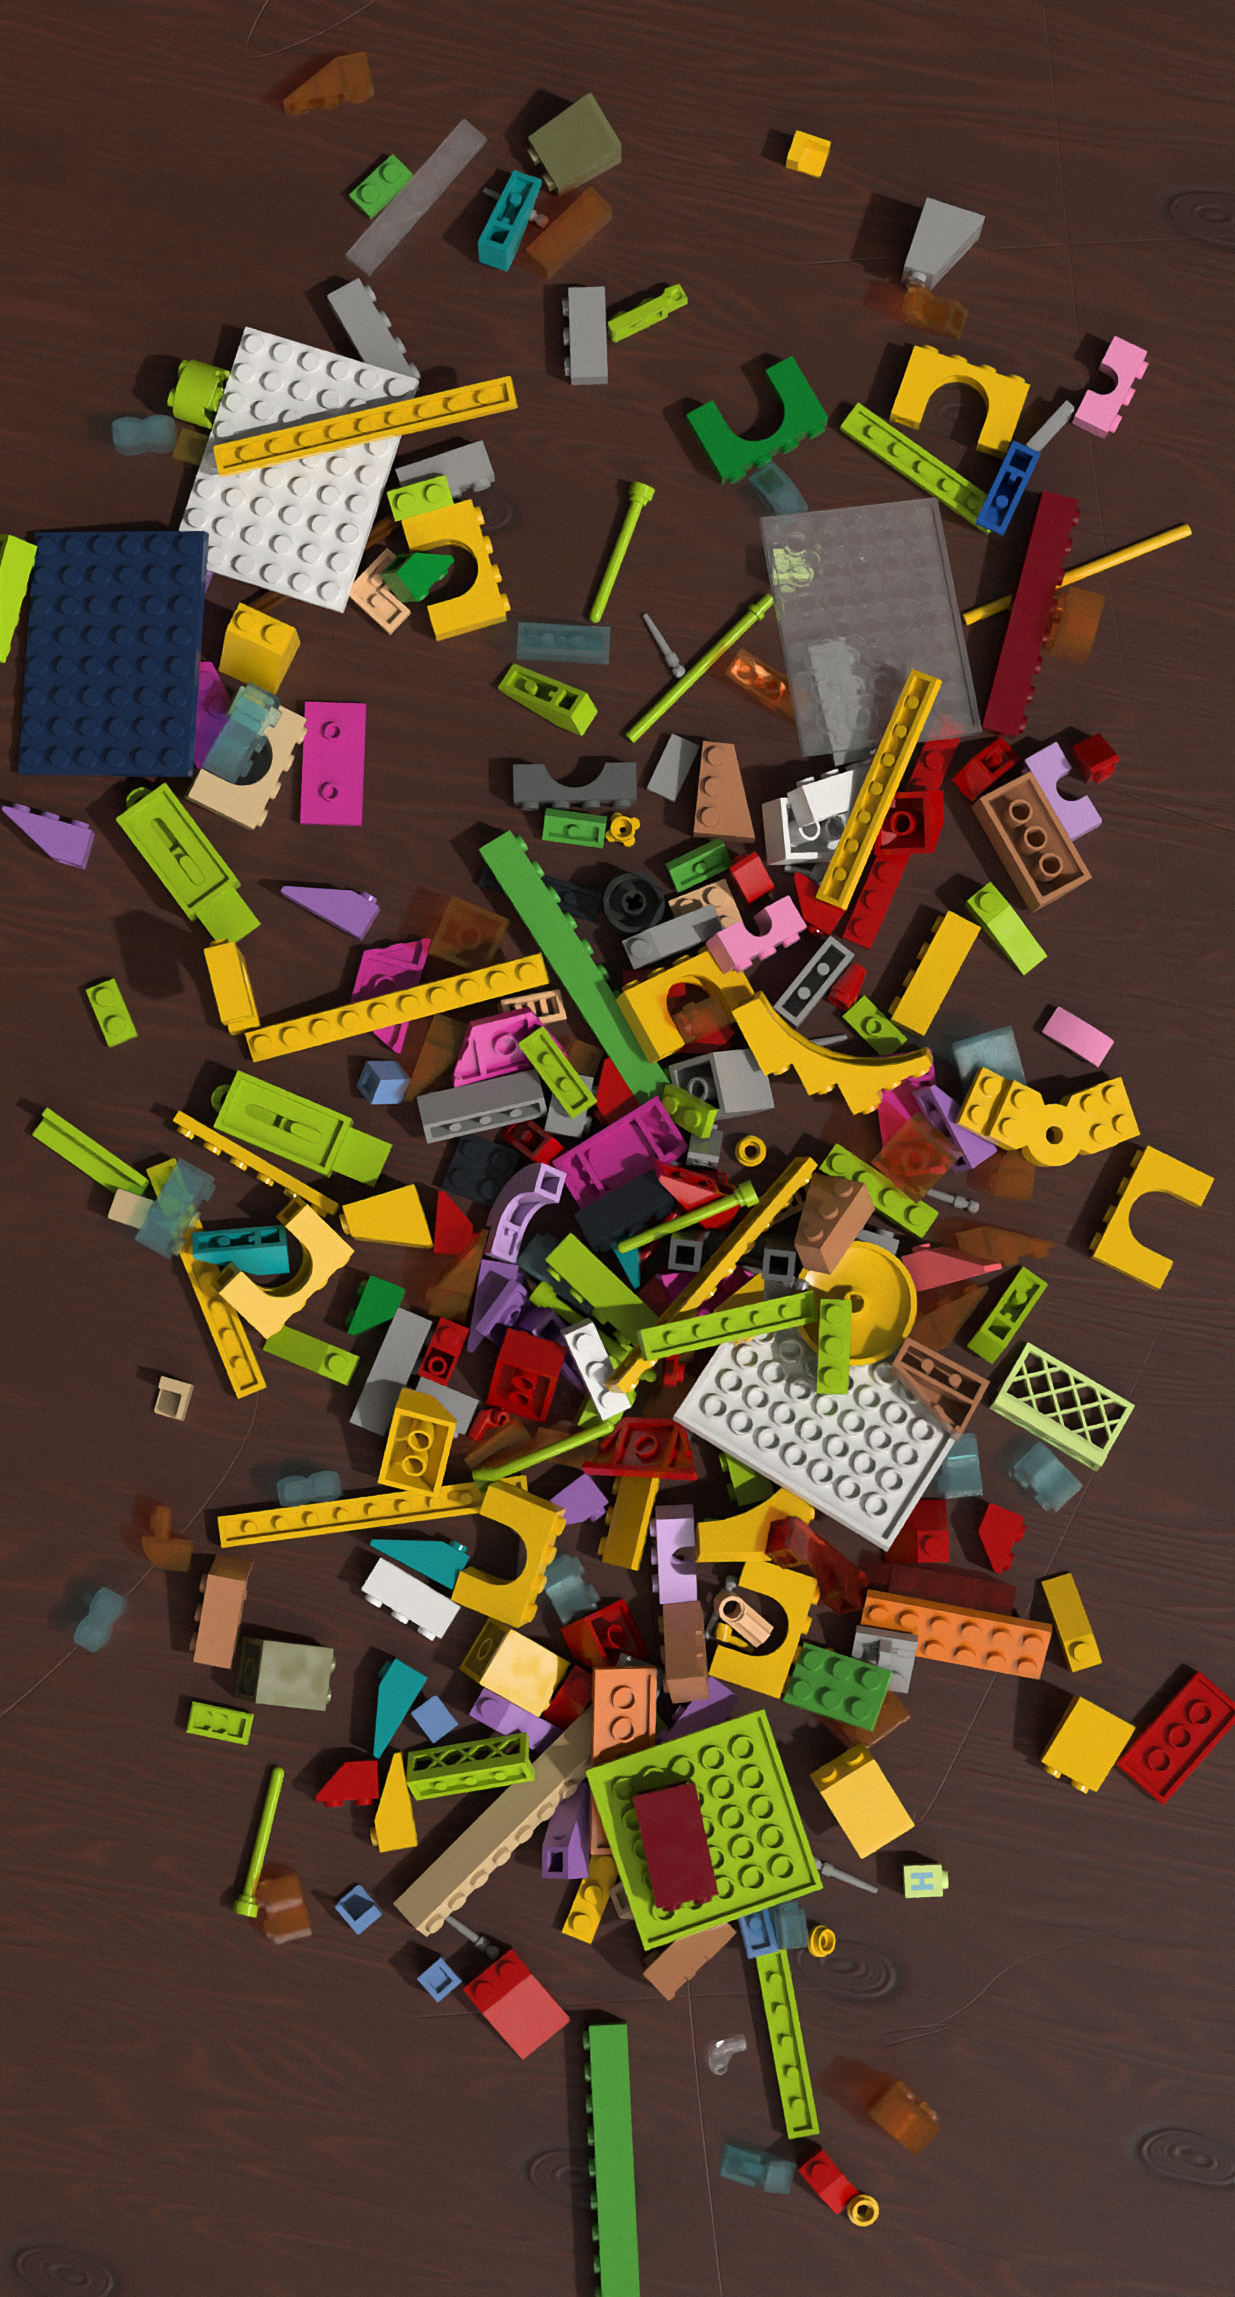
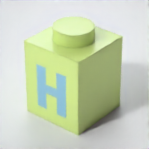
(924, 1880)

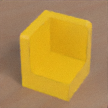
(808, 154)

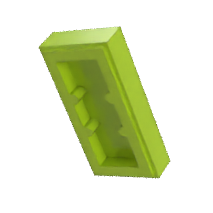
(874, 1027)
(220, 1723)

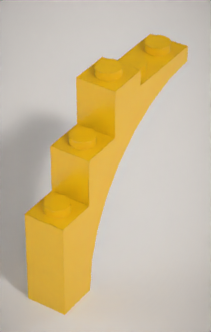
(819, 1068)
(746, 1534)

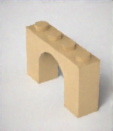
(246, 803)

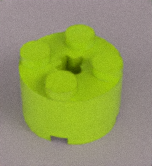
(198, 392)

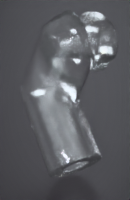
(723, 2051)

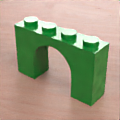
(733, 455)

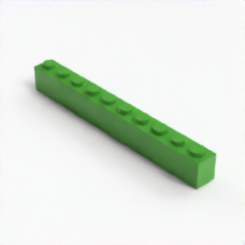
(572, 963)
(613, 2159)

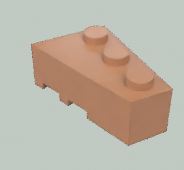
(721, 797)
(831, 1221)
(939, 1385)
(220, 1611)
(684, 1652)
(683, 1957)

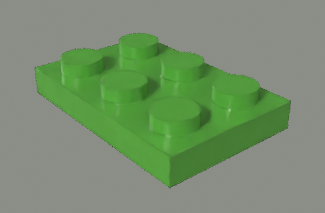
(838, 1687)

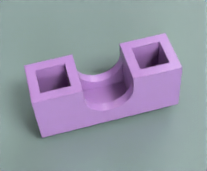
(1049, 766)
(675, 1577)

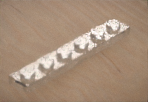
(416, 197)

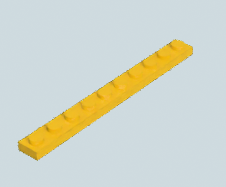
(365, 426)
(397, 1007)
(719, 1266)
(353, 1514)

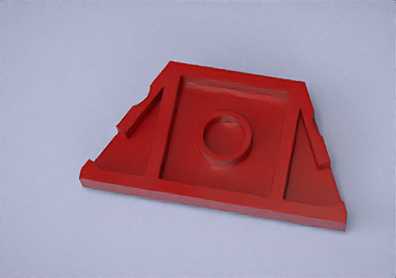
(645, 1451)

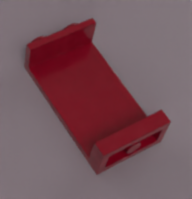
(675, 1845)

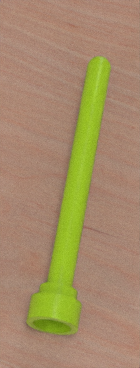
(639, 496)
(743, 1195)
(546, 1297)
(487, 1476)
(247, 1901)

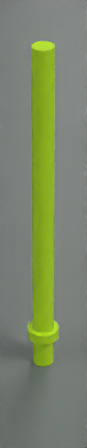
(755, 612)

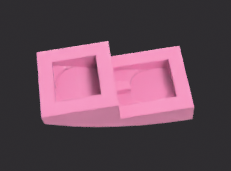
(1078, 1036)

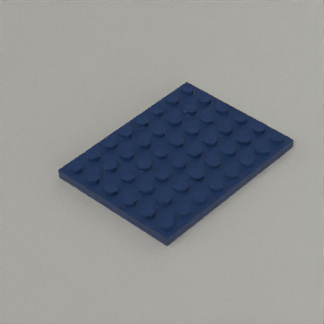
(113, 654)

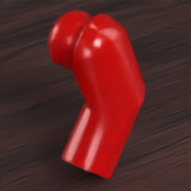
(485, 1420)

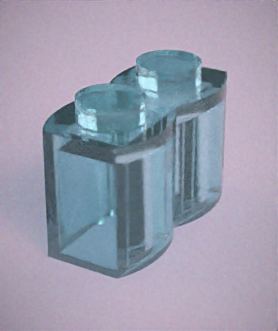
(153, 433)
(961, 1470)
(1047, 1477)
(318, 1487)
(568, 1590)
(104, 1611)
(790, 1925)

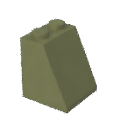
(574, 146)
(284, 1673)

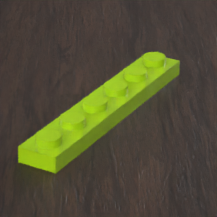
(915, 463)
(727, 1326)
(787, 2044)

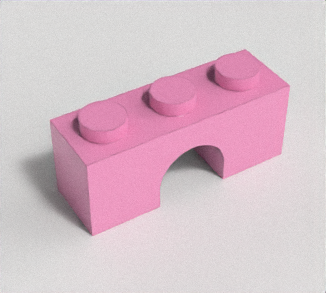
(1099, 412)
(736, 947)

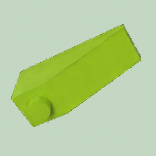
(550, 699)
(1005, 928)
(1007, 1315)
(313, 1354)

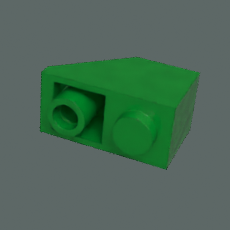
(414, 573)
(376, 1307)

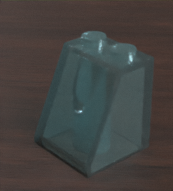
(991, 1050)

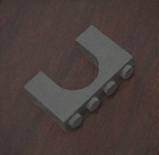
(772, 1251)

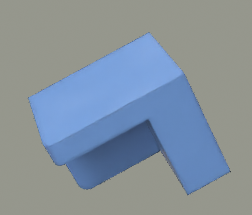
(383, 1082)
(434, 1718)
(358, 1909)
(439, 1979)

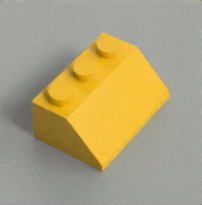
(418, 1444)
(629, 1521)

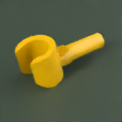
(723, 1633)

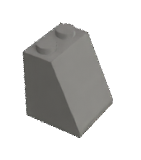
(940, 242)
(726, 1081)

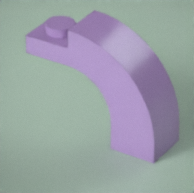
(516, 1204)

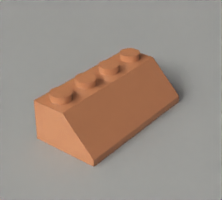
(1031, 841)

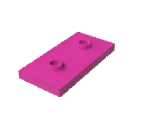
(333, 764)

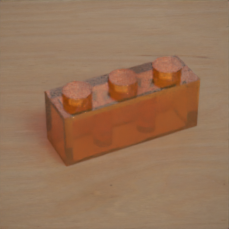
(569, 233)

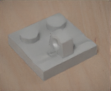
(889, 1651)

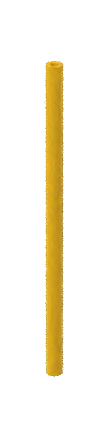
(1088, 569)

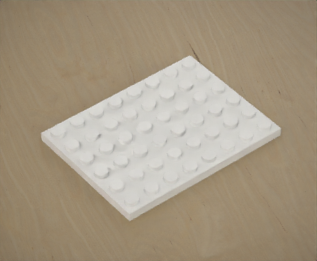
(308, 519)
(846, 1455)

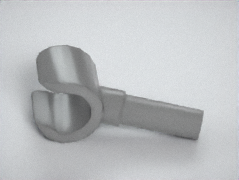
(816, 875)

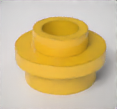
(750, 1141)
(821, 1941)
(866, 2218)

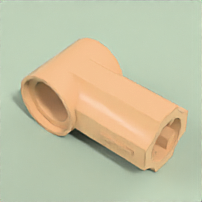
(743, 1618)

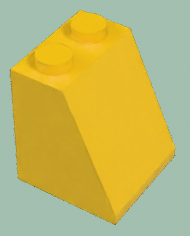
(258, 648)
(389, 1219)
(515, 1666)
(1085, 1744)
(862, 1800)

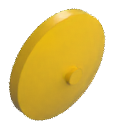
(880, 1296)

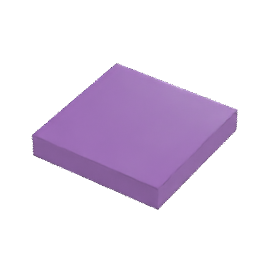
(505, 1312)

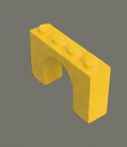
(931, 370)
(460, 527)
(232, 987)
(646, 1002)
(1116, 1244)
(270, 1307)
(538, 1525)
(770, 1671)

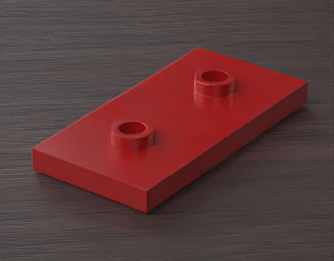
(1179, 1737)

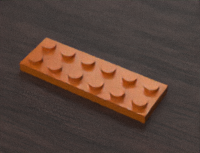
(962, 1633)
(620, 1725)

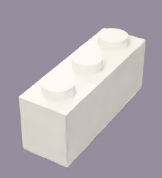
(829, 796)
(593, 1367)
(410, 1599)

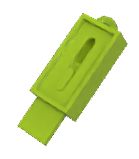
(186, 862)
(297, 1130)

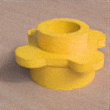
(630, 825)

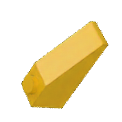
(1071, 1623)
(394, 1818)

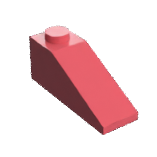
(944, 1266)

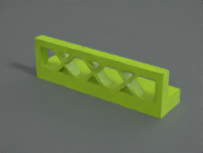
(88, 1155)
(468, 1772)

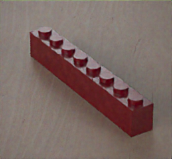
(1028, 615)

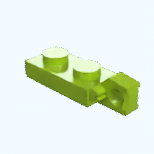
(647, 313)

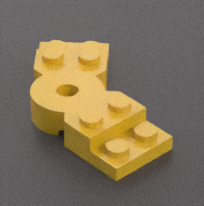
(1017, 1118)

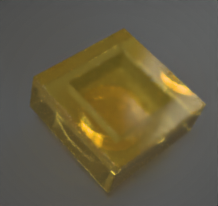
(190, 447)

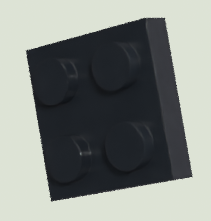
(480, 1169)

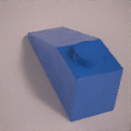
(1008, 488)

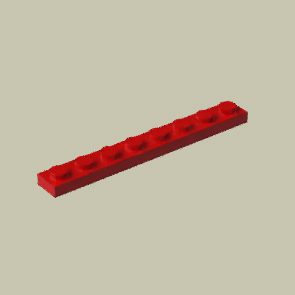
(889, 868)

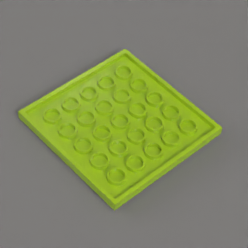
(747, 1818)

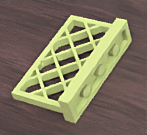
(1055, 1432)

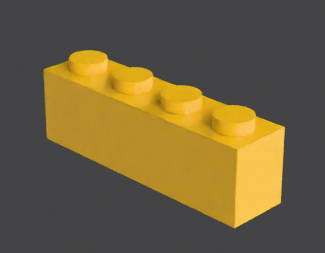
(934, 975)

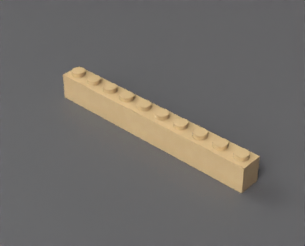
(499, 1830)

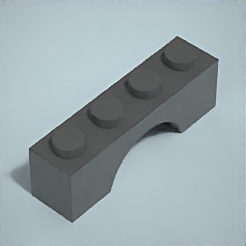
(613, 786)

